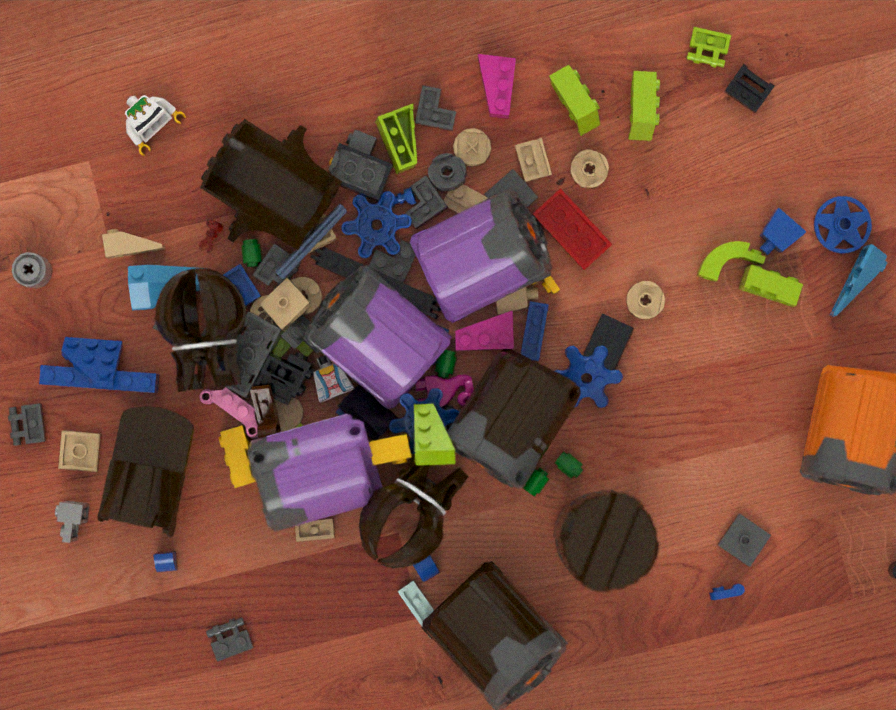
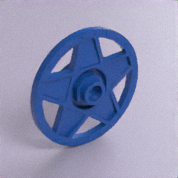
(842, 224)

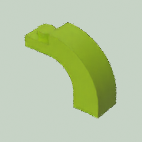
(713, 262)

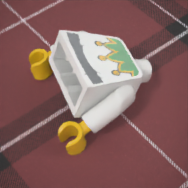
(147, 117)

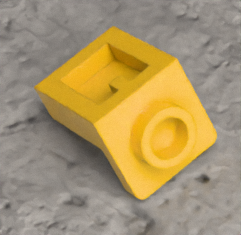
(550, 285)

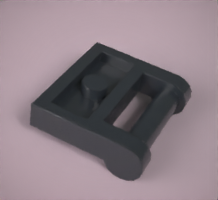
(745, 93)

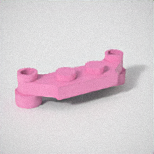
(234, 406)

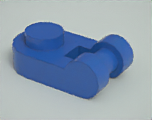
(720, 593)

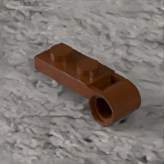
(265, 410)

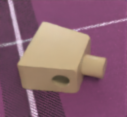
(516, 300)

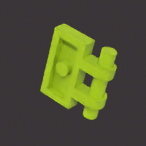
(709, 41)

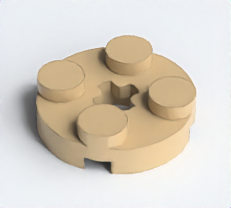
(594, 159)
(312, 290)
(636, 306)

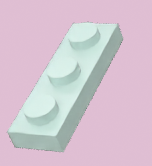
(416, 601)

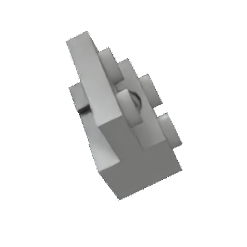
(72, 514)

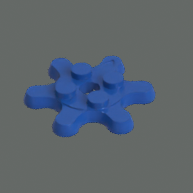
(363, 224)
(595, 366)
(406, 423)

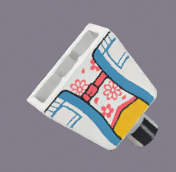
(330, 380)

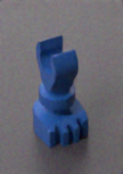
(407, 196)

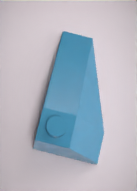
(865, 269)
(147, 282)

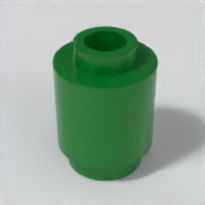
(251, 252)
(446, 364)
(569, 465)
(536, 482)

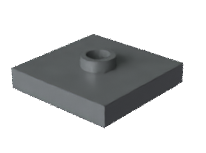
(516, 184)
(744, 540)

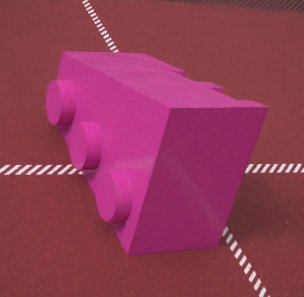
(497, 80)
(487, 335)

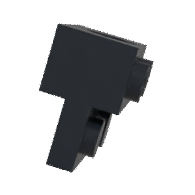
(284, 371)

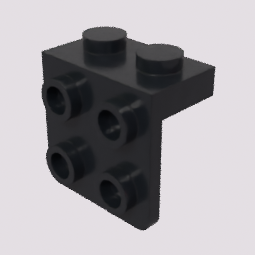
(301, 361)

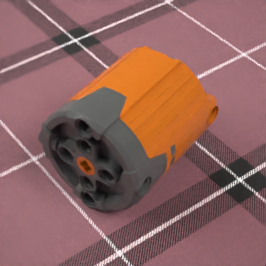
(853, 431)

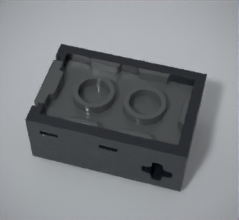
(360, 172)

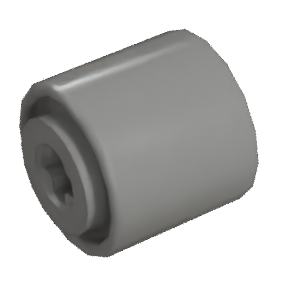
(41, 268)

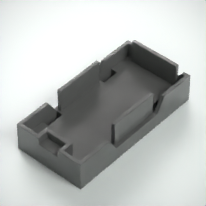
(253, 350)

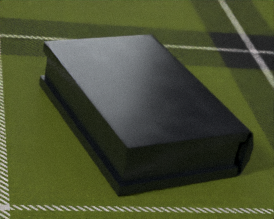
(613, 336)
(368, 410)

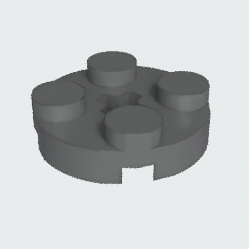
(453, 164)

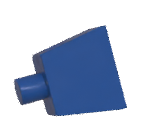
(780, 232)

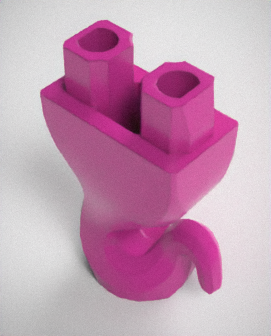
(448, 387)

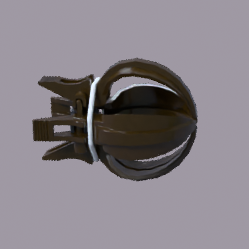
(179, 325)
(406, 489)

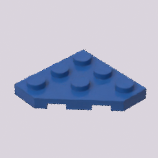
(94, 358)

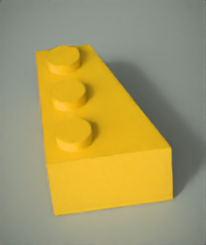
(236, 448)
(390, 449)

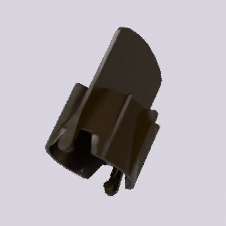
(147, 468)

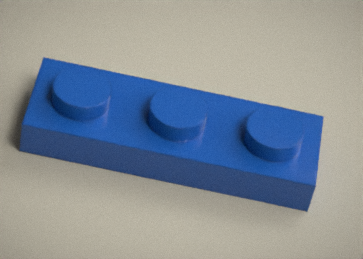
(534, 330)

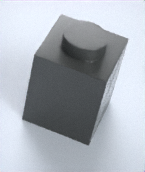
(361, 142)

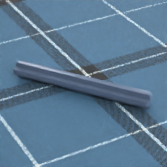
(313, 239)

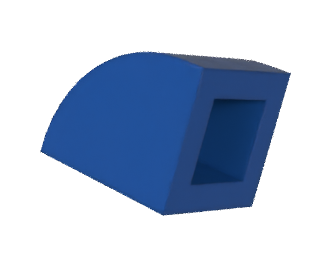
(165, 561)
(426, 569)

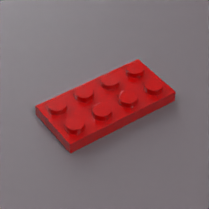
(572, 229)

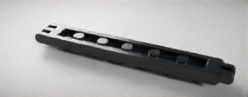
(344, 267)

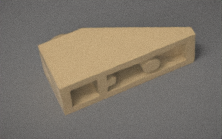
(124, 244)

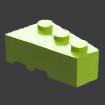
(576, 99)
(644, 105)
(399, 137)
(771, 285)
(431, 437)

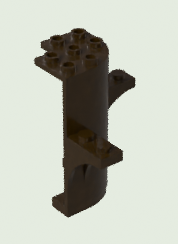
(269, 184)

